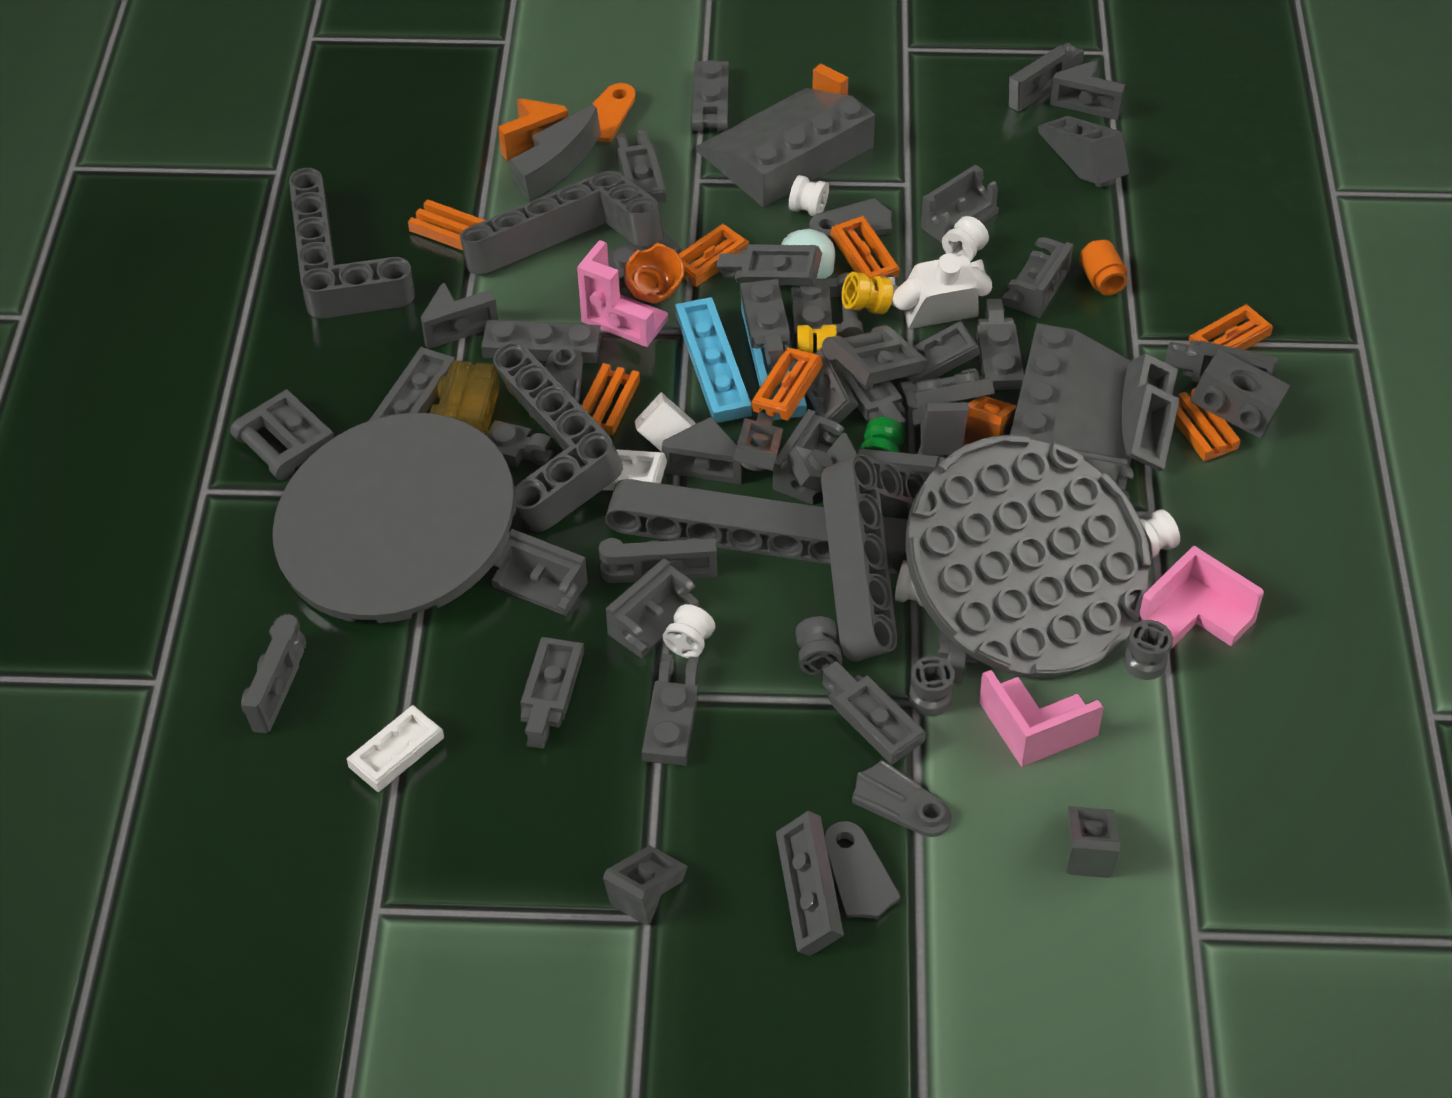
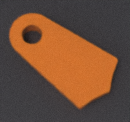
(613, 110)

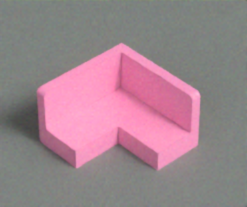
(605, 305)
(1202, 594)
(1034, 731)

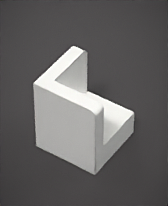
(662, 420)

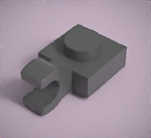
(519, 443)

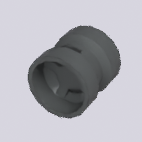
(817, 649)
(1148, 649)
(931, 686)

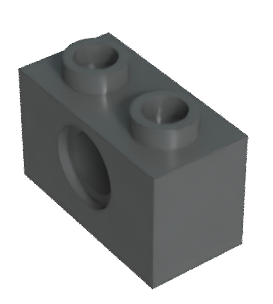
(1239, 393)

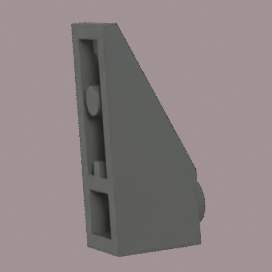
(1088, 149)

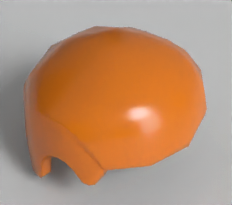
(654, 273)

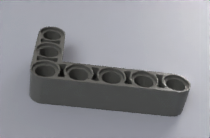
(560, 216)
(341, 288)
(588, 454)
(854, 501)

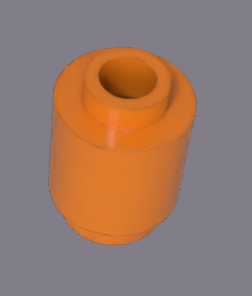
(1103, 267)

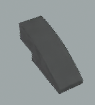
(555, 153)
(1149, 410)

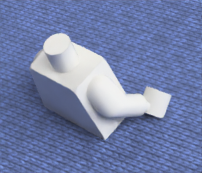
(942, 291)

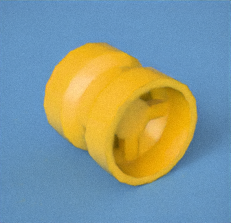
(868, 293)
(806, 333)

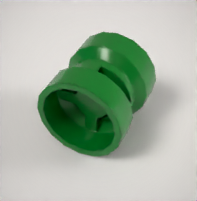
(883, 435)

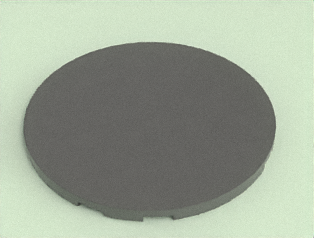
(394, 517)
(1027, 556)

